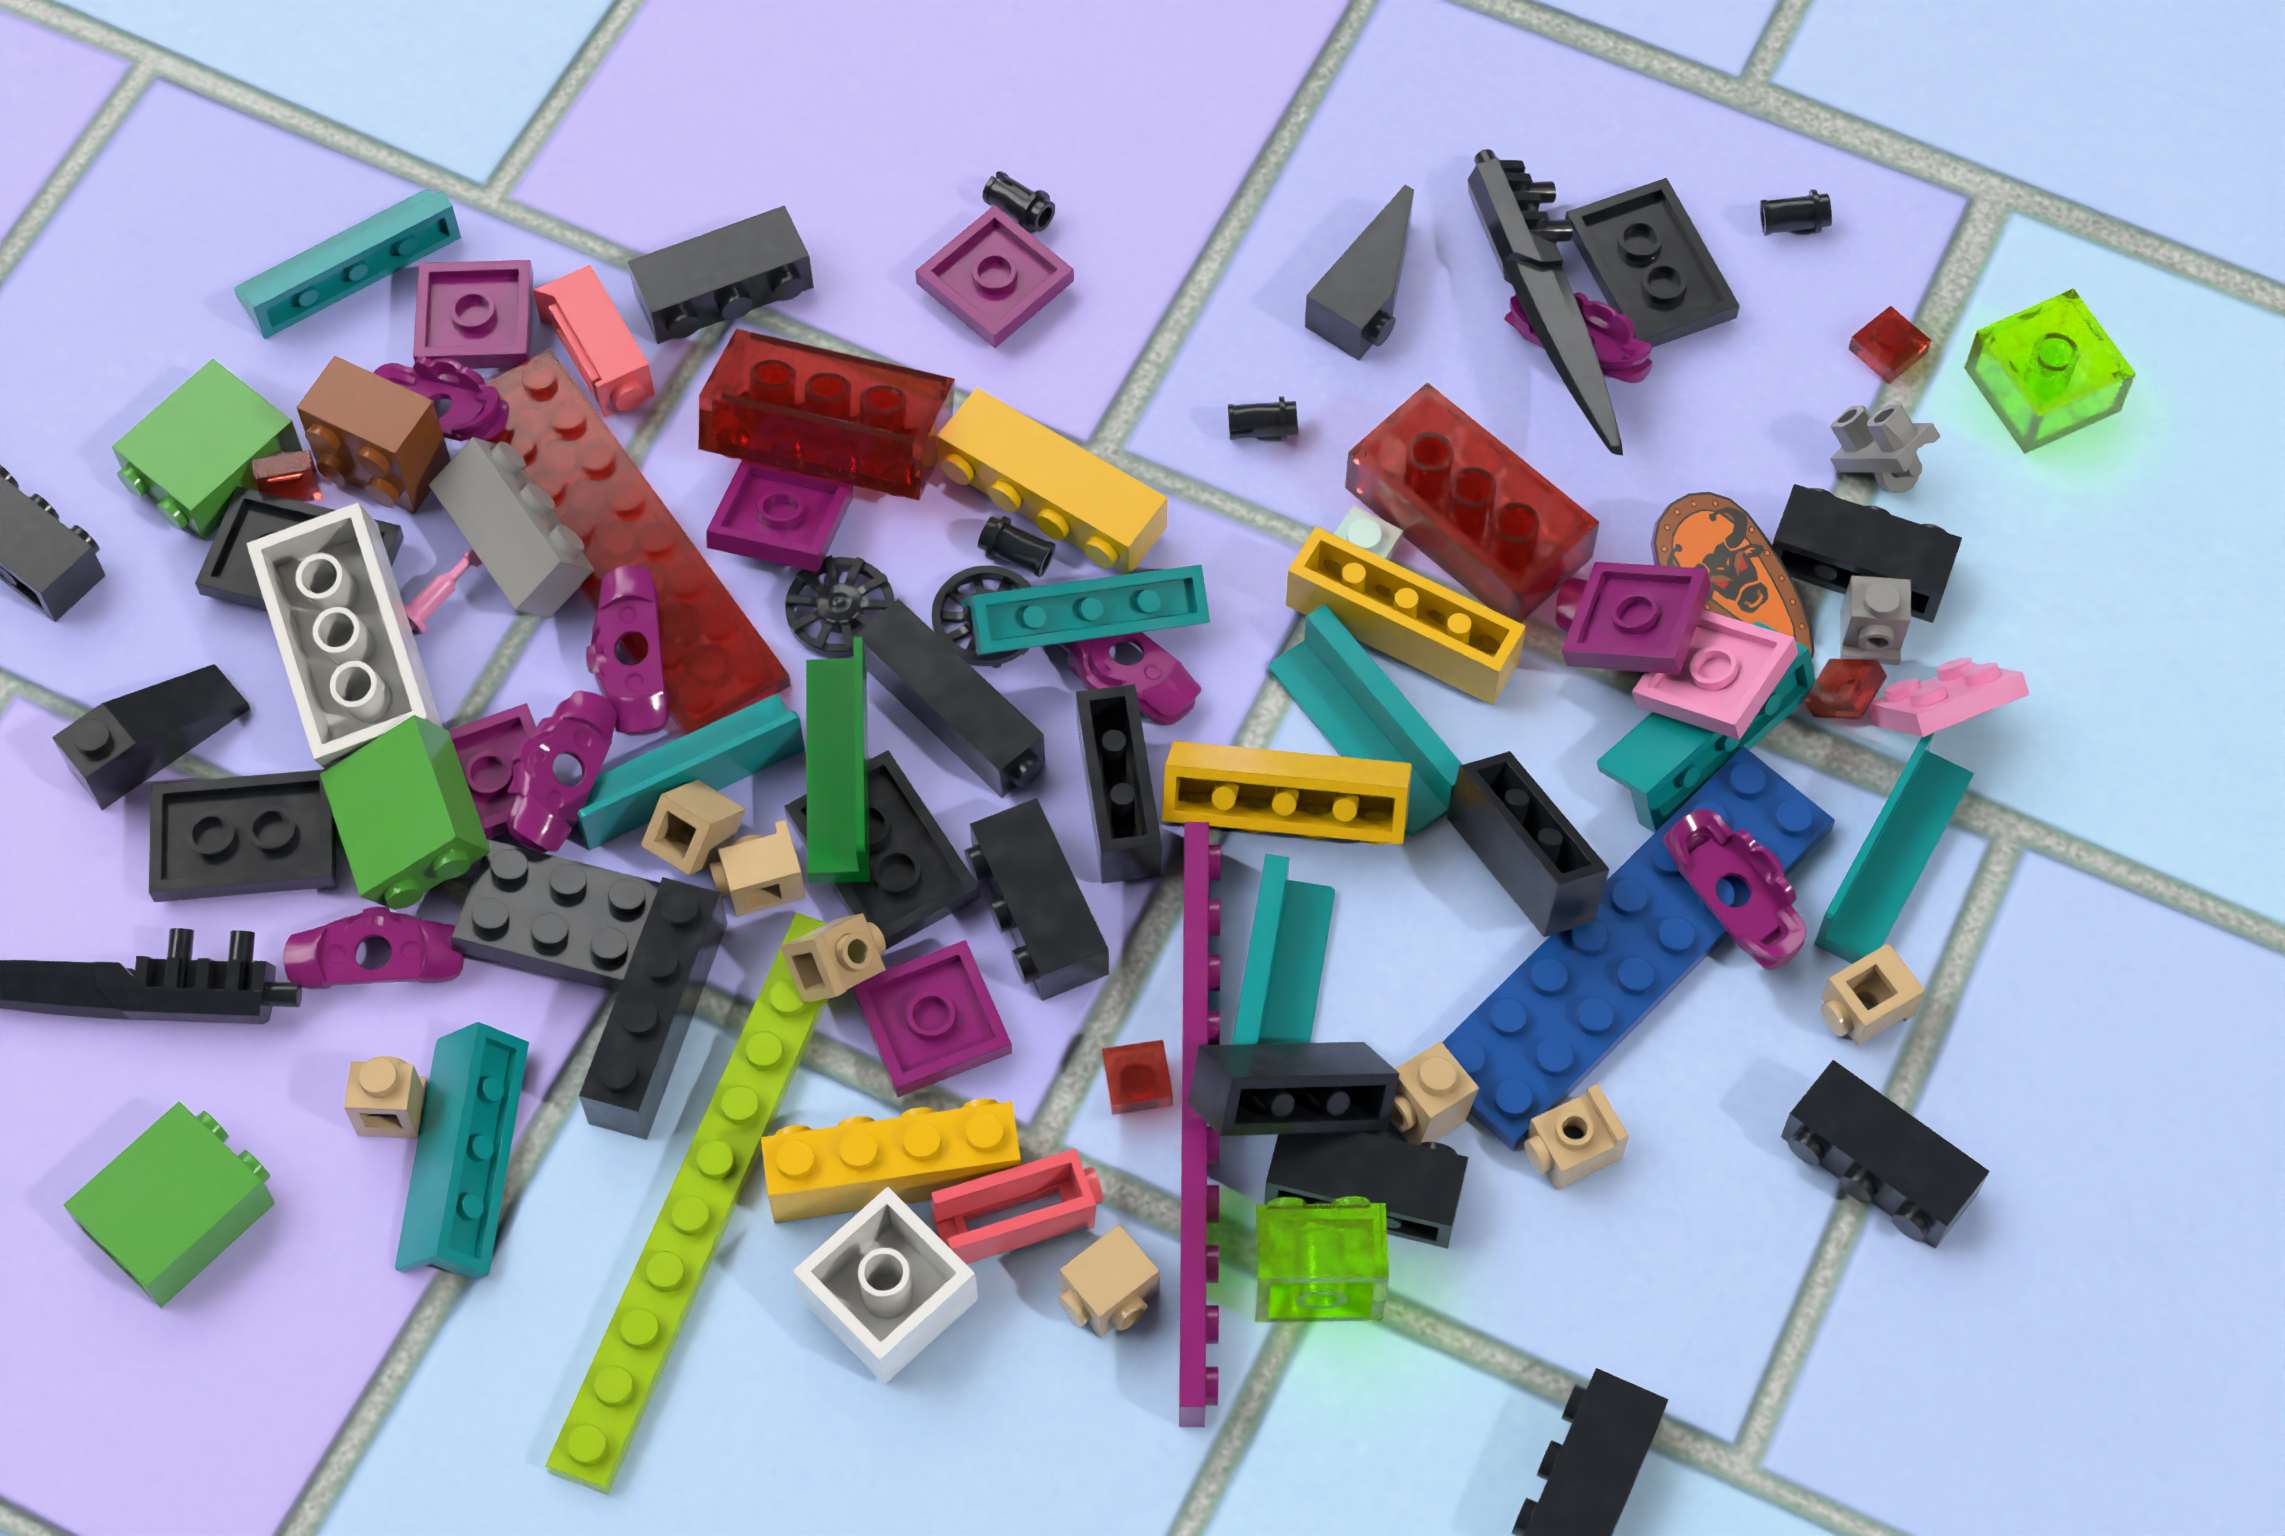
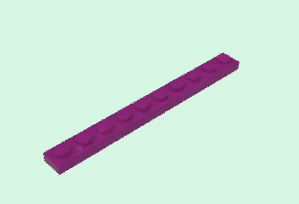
(1199, 1142)

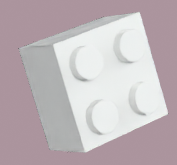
(886, 1285)

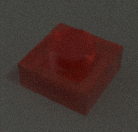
(1889, 344)
(288, 475)
(1845, 688)
(1137, 1077)

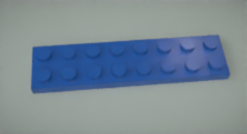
(1605, 977)

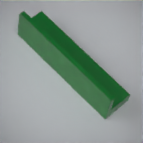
(837, 769)

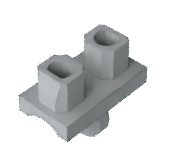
(1882, 445)

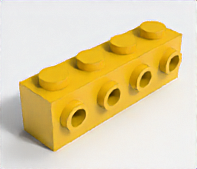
(1051, 482)
(1406, 615)
(1287, 792)
(912, 1154)

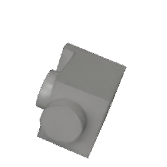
(1875, 618)

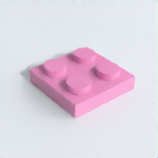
(1723, 677)
(1949, 698)

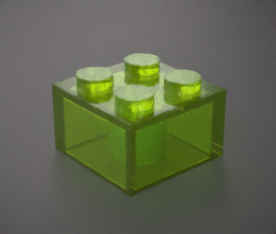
(2049, 370)
(1320, 1260)

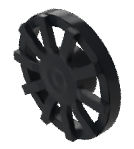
(949, 589)
(838, 605)

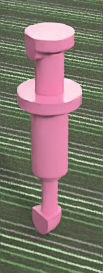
(437, 592)

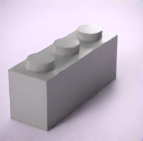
(512, 527)

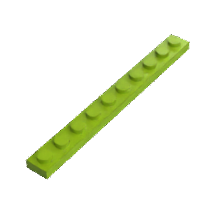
(687, 1230)

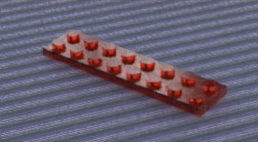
(708, 644)

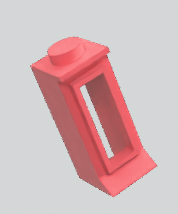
(596, 340)
(1055, 1174)

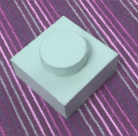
(1370, 533)

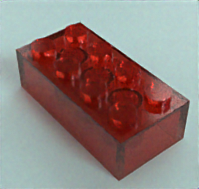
(825, 414)
(1471, 504)

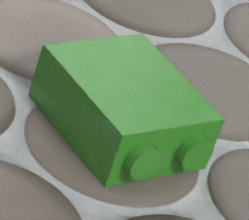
(202, 447)
(405, 813)
(172, 1202)

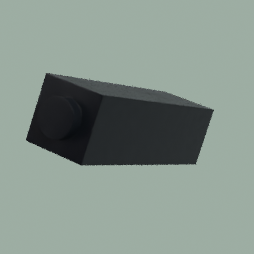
(952, 699)

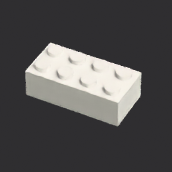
(341, 631)

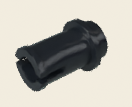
(1030, 208)
(1796, 213)
(1263, 419)
(1015, 546)

